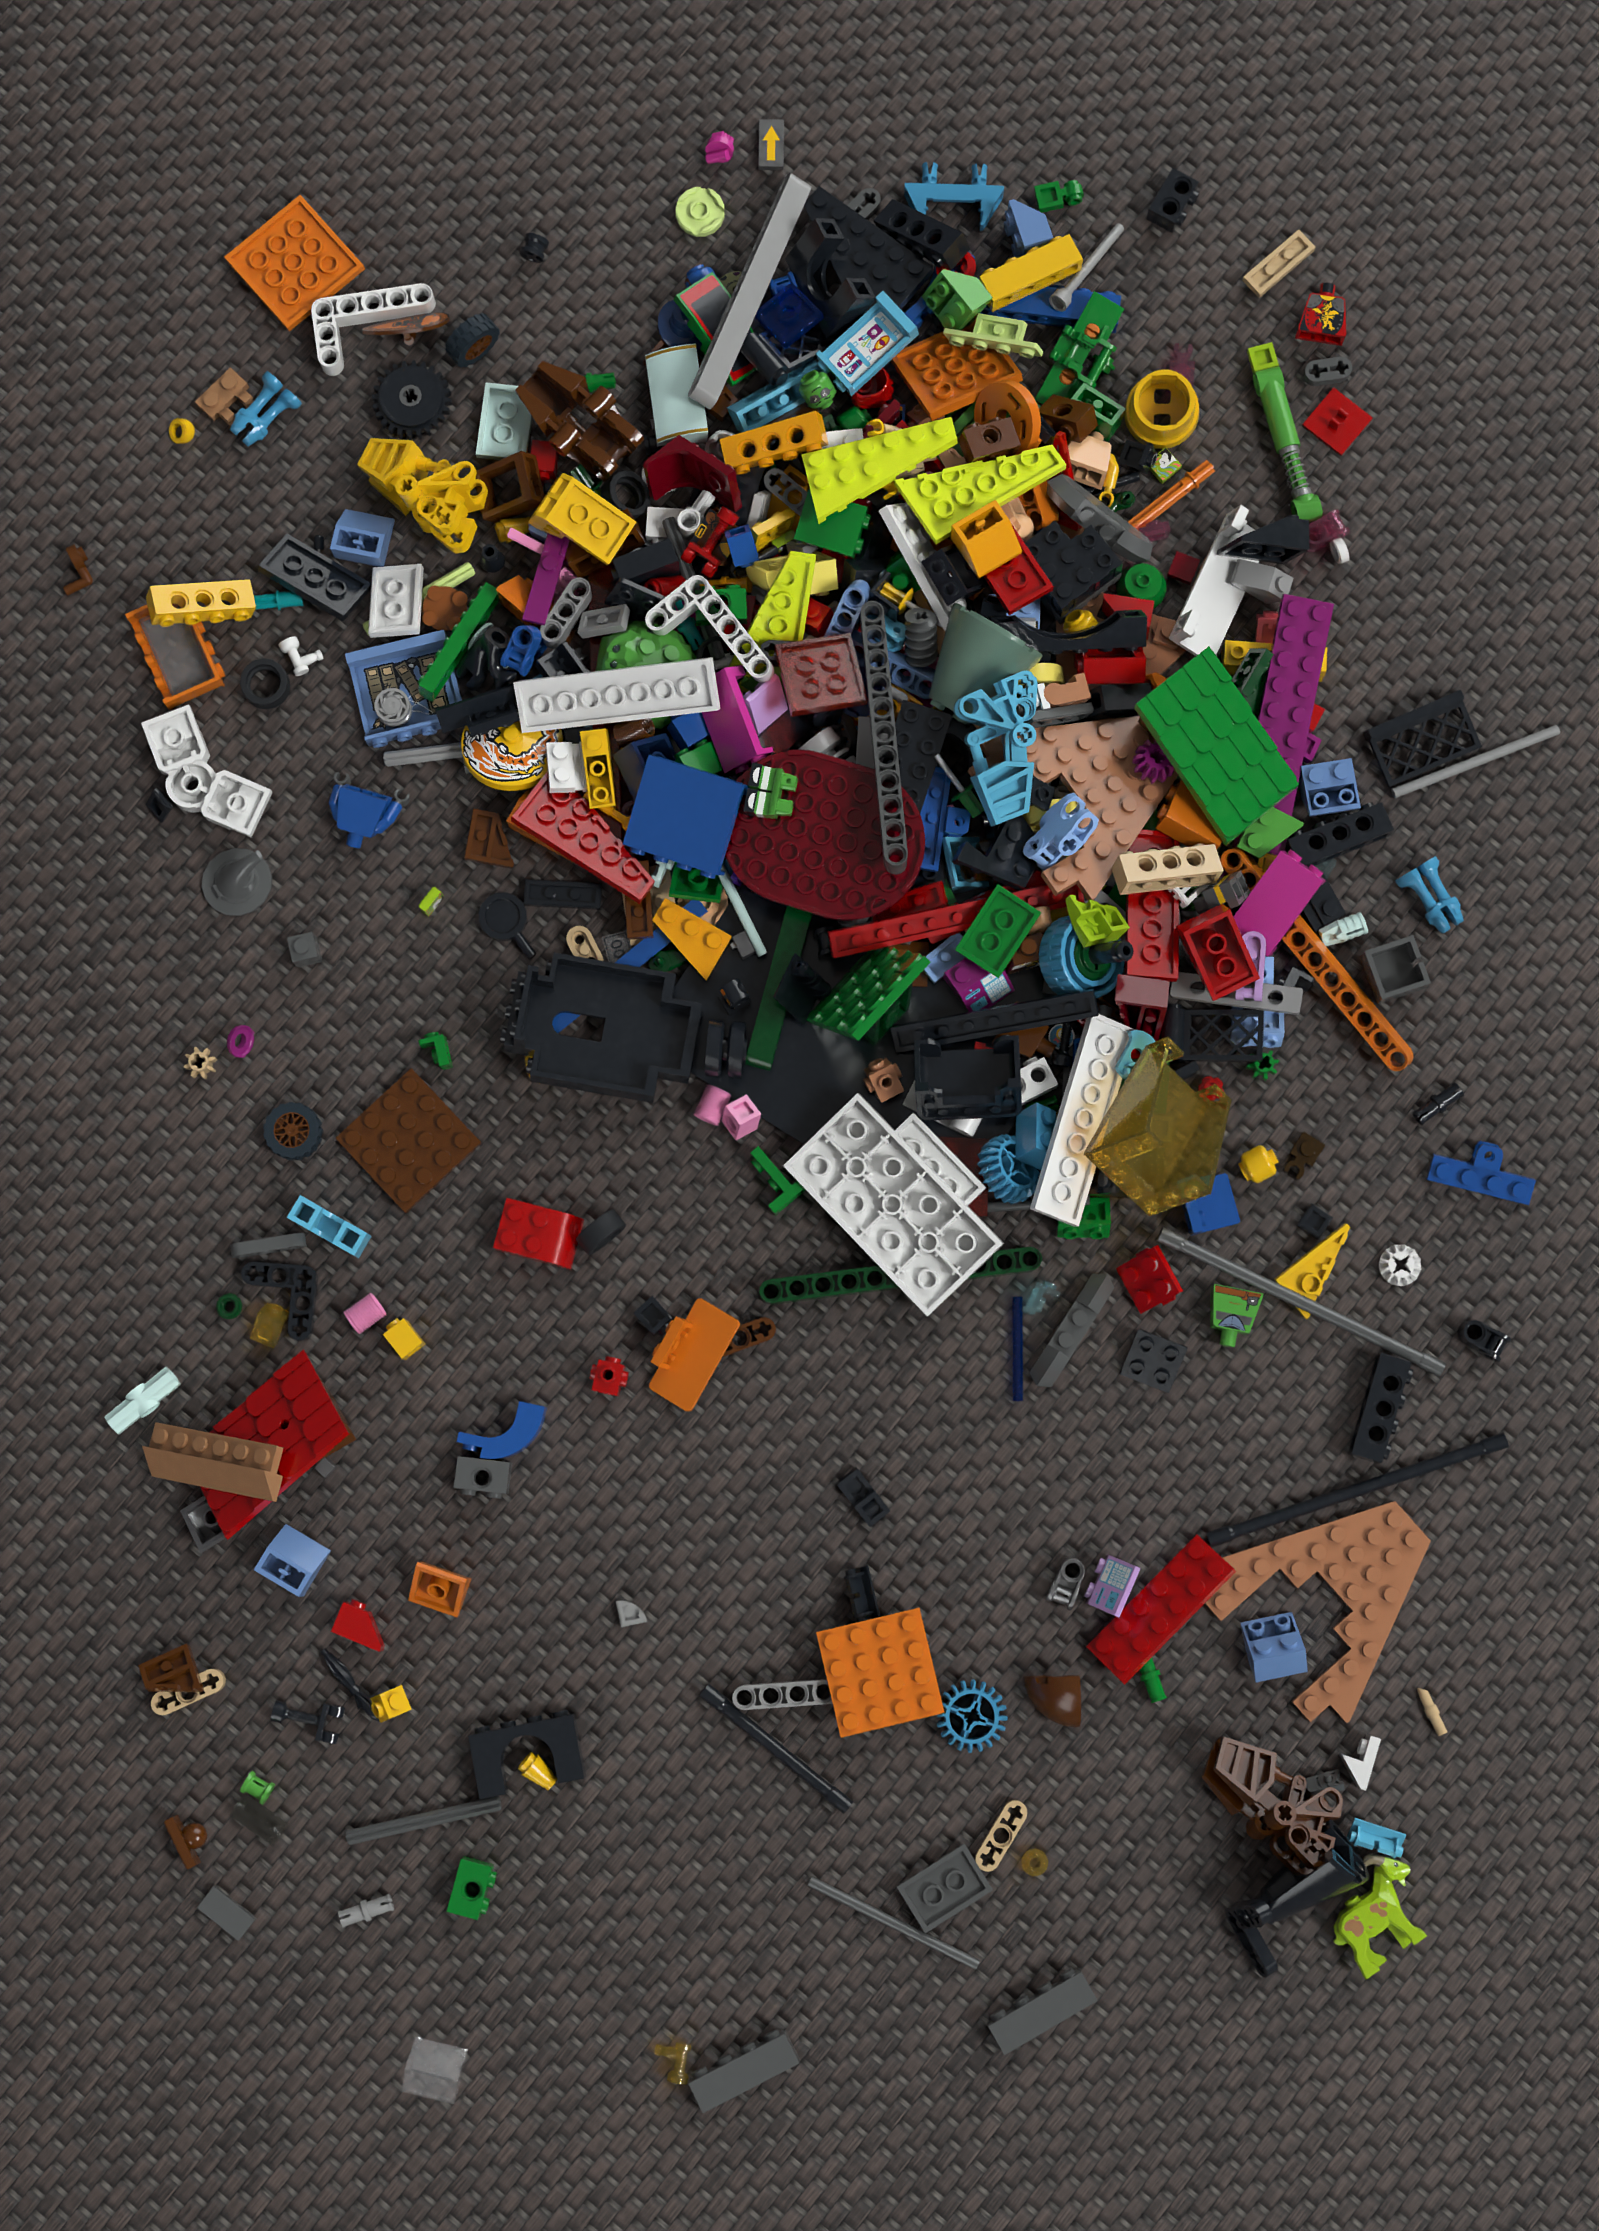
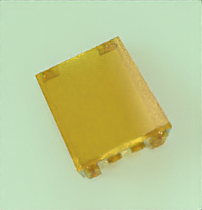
(1161, 1134)

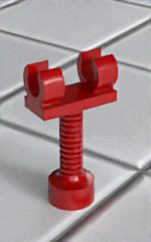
(726, 518)

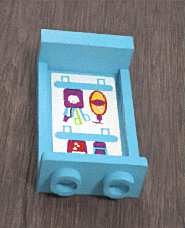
(867, 345)

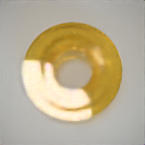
(1034, 1853)

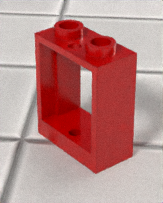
(1112, 666)

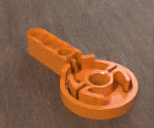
(996, 402)

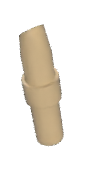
(1432, 1711)

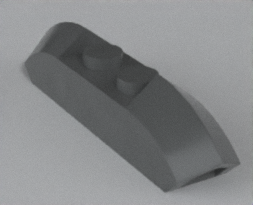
(1088, 511)
(1072, 1330)

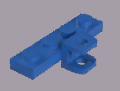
(939, 819)
(1482, 1174)

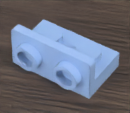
(1273, 1029)

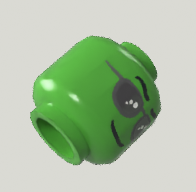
(817, 389)

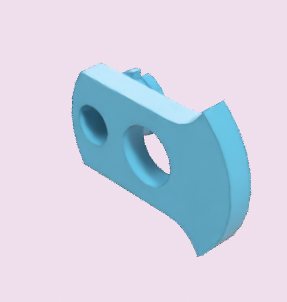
(1137, 1040)

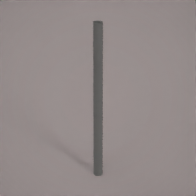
(892, 1922)

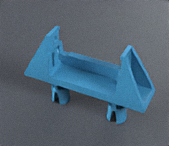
(988, 195)

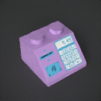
(1112, 1585)

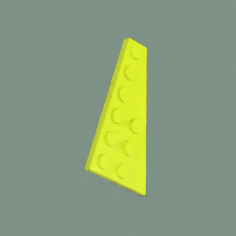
(866, 465)
(960, 490)
(784, 607)

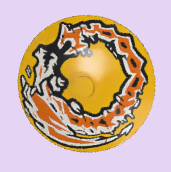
(507, 756)

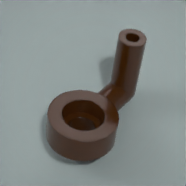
(78, 558)

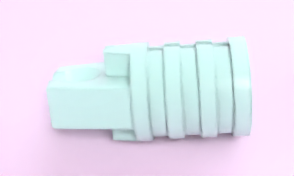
(1343, 929)

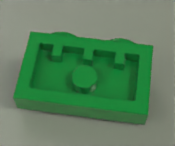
(1093, 1224)

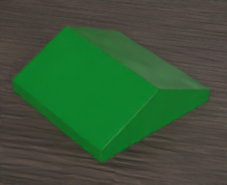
(694, 886)

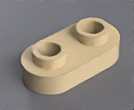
(588, 948)

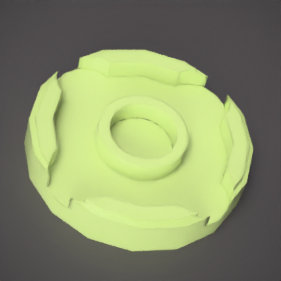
(700, 211)

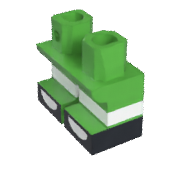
(765, 792)

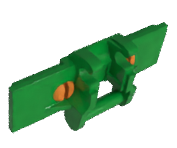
(1075, 344)

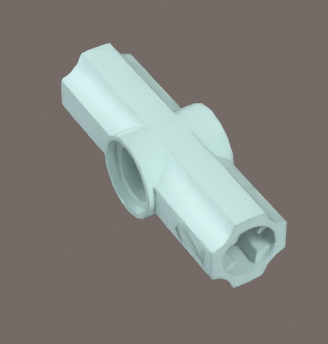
(142, 1400)

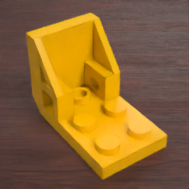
(583, 517)

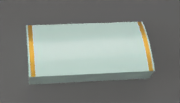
(669, 380)

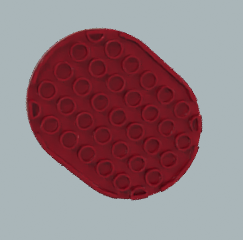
(831, 845)

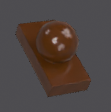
(186, 1839)

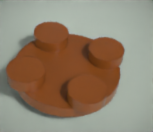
(443, 607)

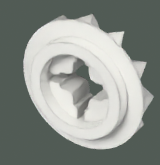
(1400, 1277)

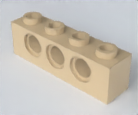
(1131, 879)

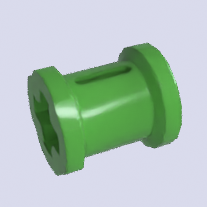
(257, 1787)

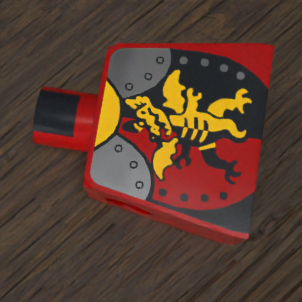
(1323, 317)

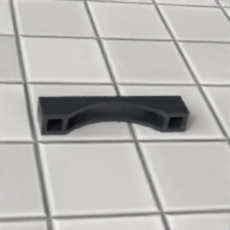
(1120, 630)

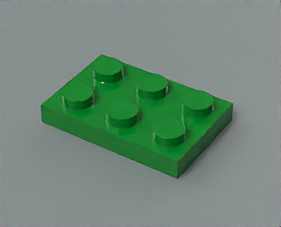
(998, 931)

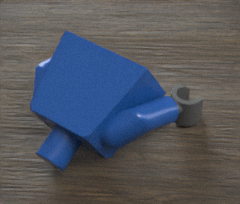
(362, 810)

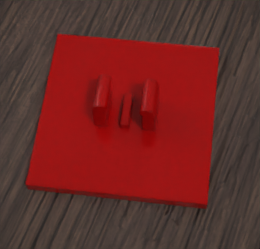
(1337, 421)

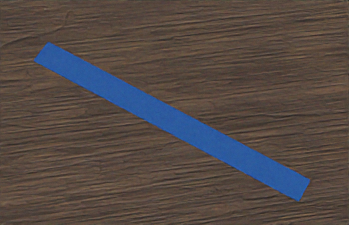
(636, 957)

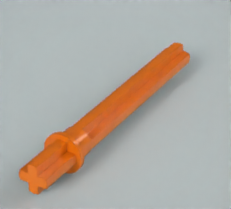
(1172, 495)

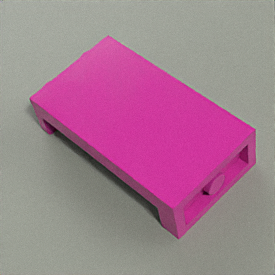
(732, 725)
(1278, 898)

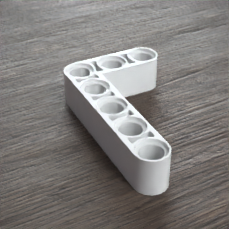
(361, 315)
(718, 621)

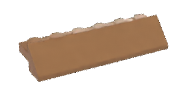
(214, 1461)

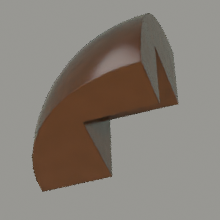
(1056, 1697)

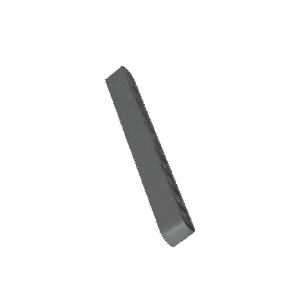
(883, 748)

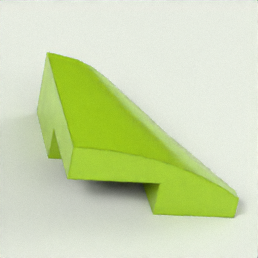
(1095, 922)

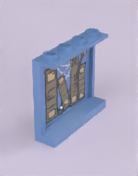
(399, 667)

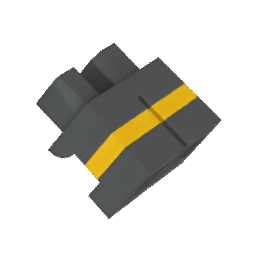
(1226, 889)

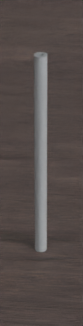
(1475, 761)

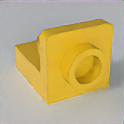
(390, 1704)

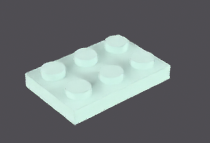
(503, 423)

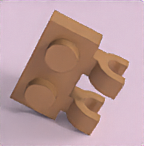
(222, 395)

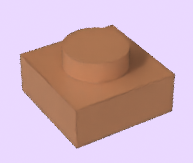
(1163, 632)

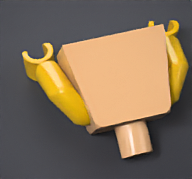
(1094, 464)

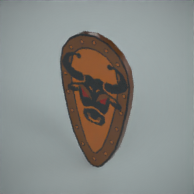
(408, 325)

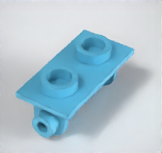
(1377, 1837)

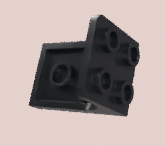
(635, 596)

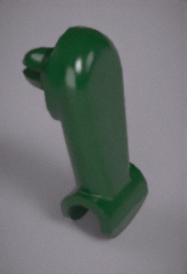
(667, 960)

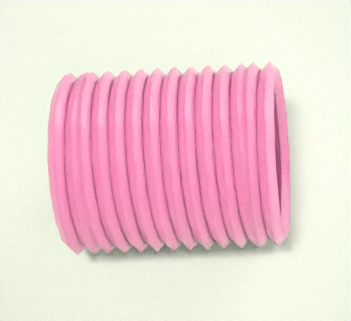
(712, 1105)
(364, 1313)

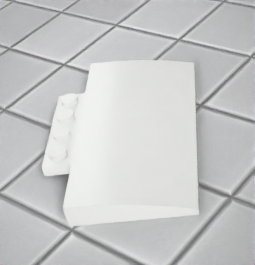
(898, 1199)

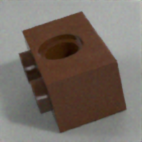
(1069, 416)
(999, 430)

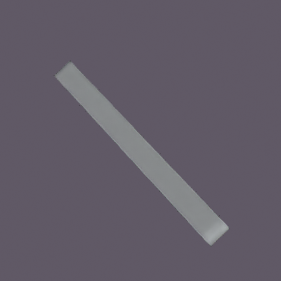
(749, 291)

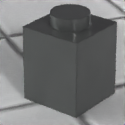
(304, 949)

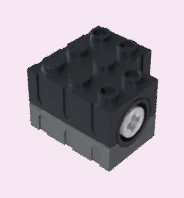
(1075, 566)

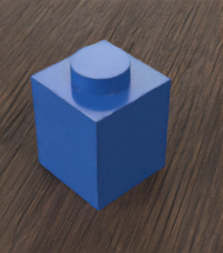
(741, 546)

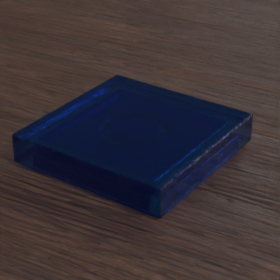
(788, 315)

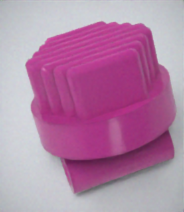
(719, 148)

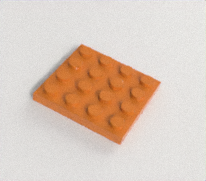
(294, 262)
(950, 375)
(880, 1672)

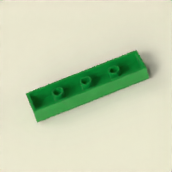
(458, 642)

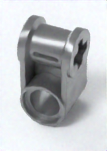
(1066, 1585)

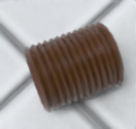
(633, 730)

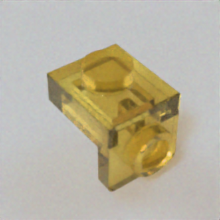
(269, 1324)

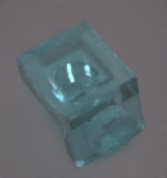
(1036, 1301)

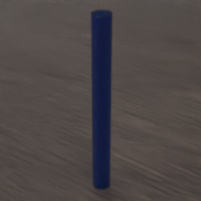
(1017, 1328)

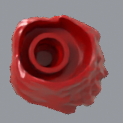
(874, 392)

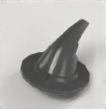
(237, 882)

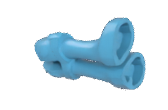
(243, 416)
(1434, 909)

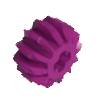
(1152, 762)

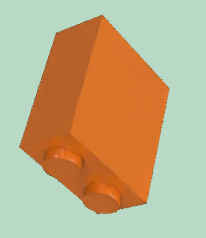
(1184, 819)

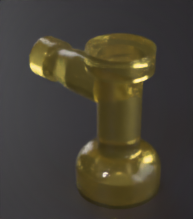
(680, 2054)

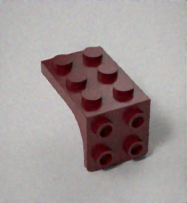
(688, 465)

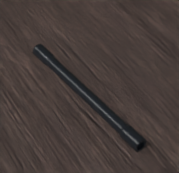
(831, 1793)

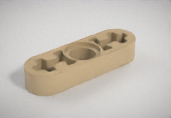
(209, 1690)
(997, 1857)

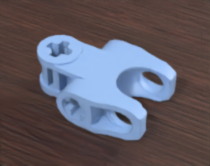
(1060, 832)

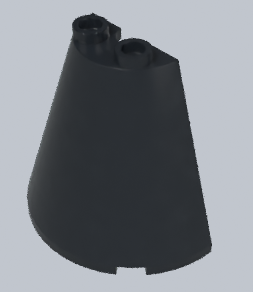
(1341, 1872)

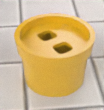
(1182, 410)

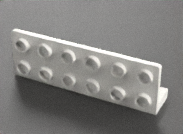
(1213, 597)

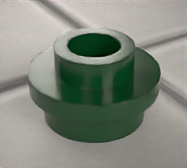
(221, 1306)

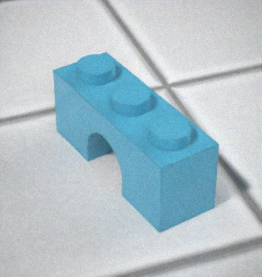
(329, 1226)

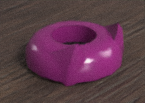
(246, 1043)

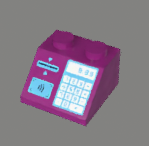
(976, 986)

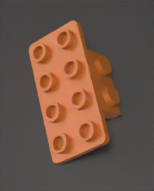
(691, 1353)

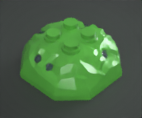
(642, 647)

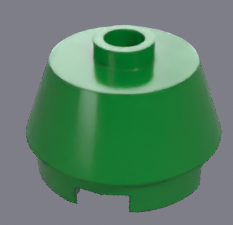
(1142, 582)

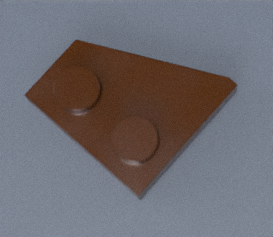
(172, 1672)

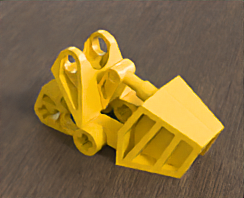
(401, 475)

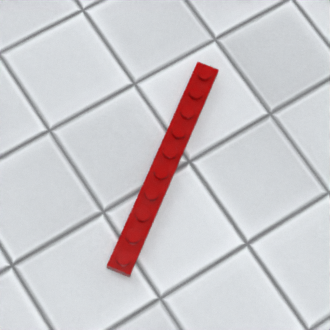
(933, 921)

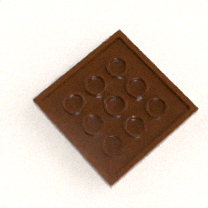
(408, 1140)

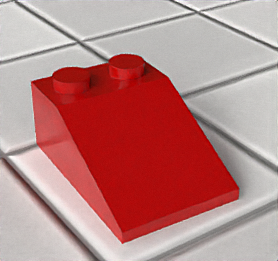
(1218, 951)

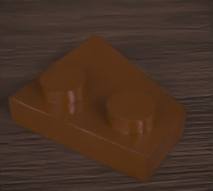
(487, 840)

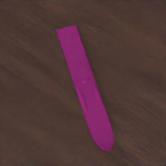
(546, 579)

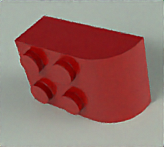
(538, 1233)

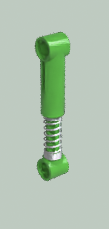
(1270, 388)

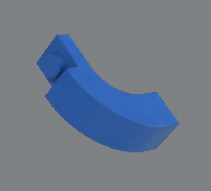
(521, 1434)

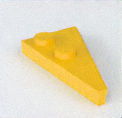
(1313, 1268)

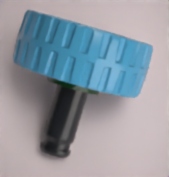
(1076, 968)

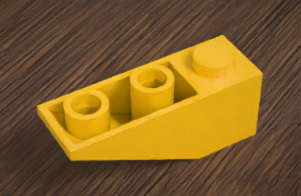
(598, 768)

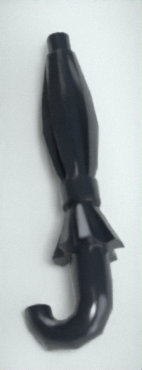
(344, 1677)

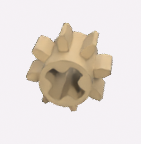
(206, 1066)

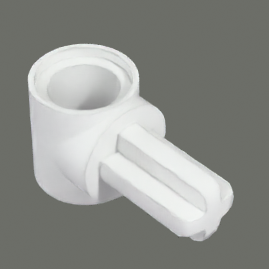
(695, 513)

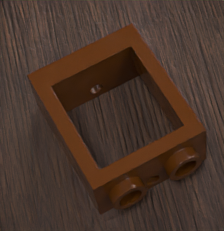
(529, 482)

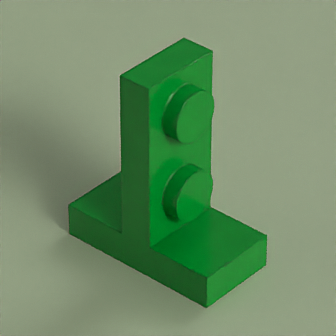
(776, 1181)

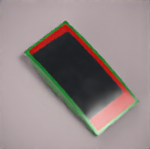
(704, 307)

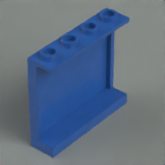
(684, 815)

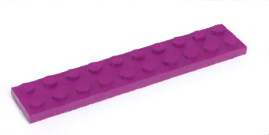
(1293, 683)

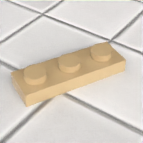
(1278, 263)

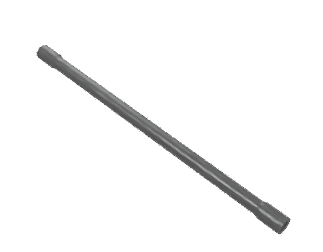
(1181, 1244)

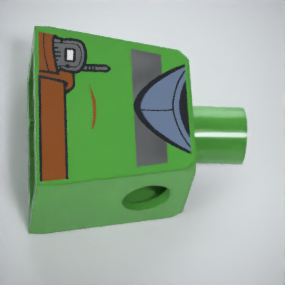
(1233, 1312)

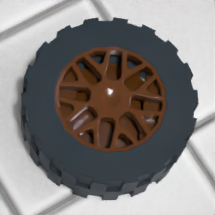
(472, 340)
(293, 1131)

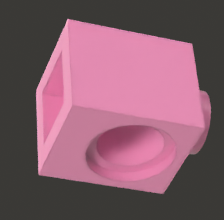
(741, 1117)

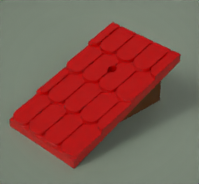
(287, 1412)

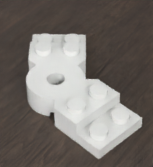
(184, 757)

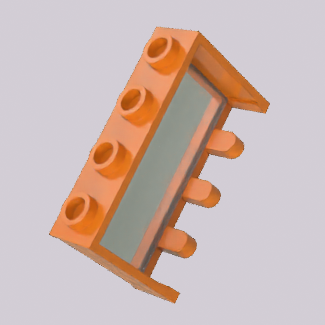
(177, 657)

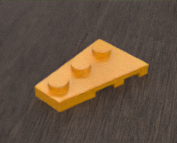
(693, 936)

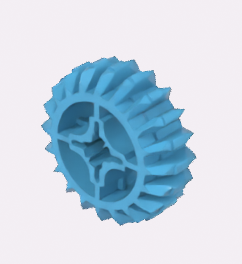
(1005, 1175)
(993, 1724)

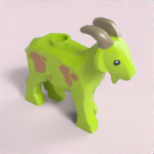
(1373, 1913)

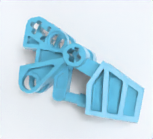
(1007, 785)

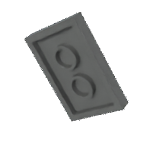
(944, 1888)

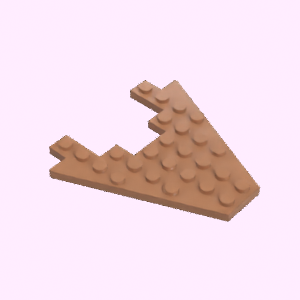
(1098, 768)

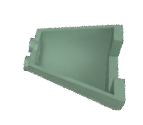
(975, 657)

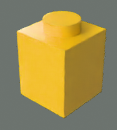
(403, 1338)

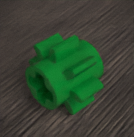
(1269, 1066)

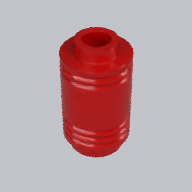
(664, 585)

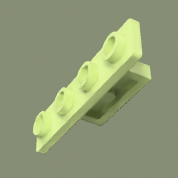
(995, 333)

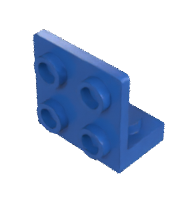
(1212, 1210)

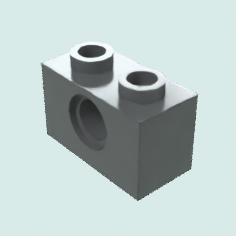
(468, 1469)

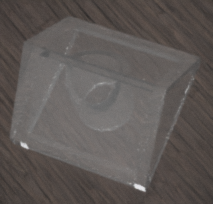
(434, 2070)

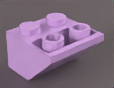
(766, 703)

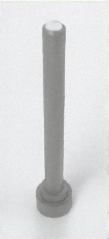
(1062, 297)

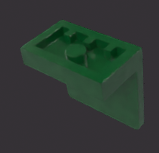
(1251, 676)

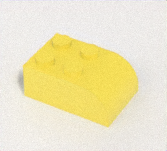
(764, 572)

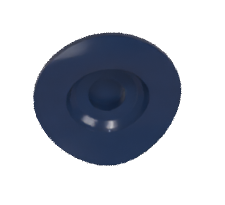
(674, 328)

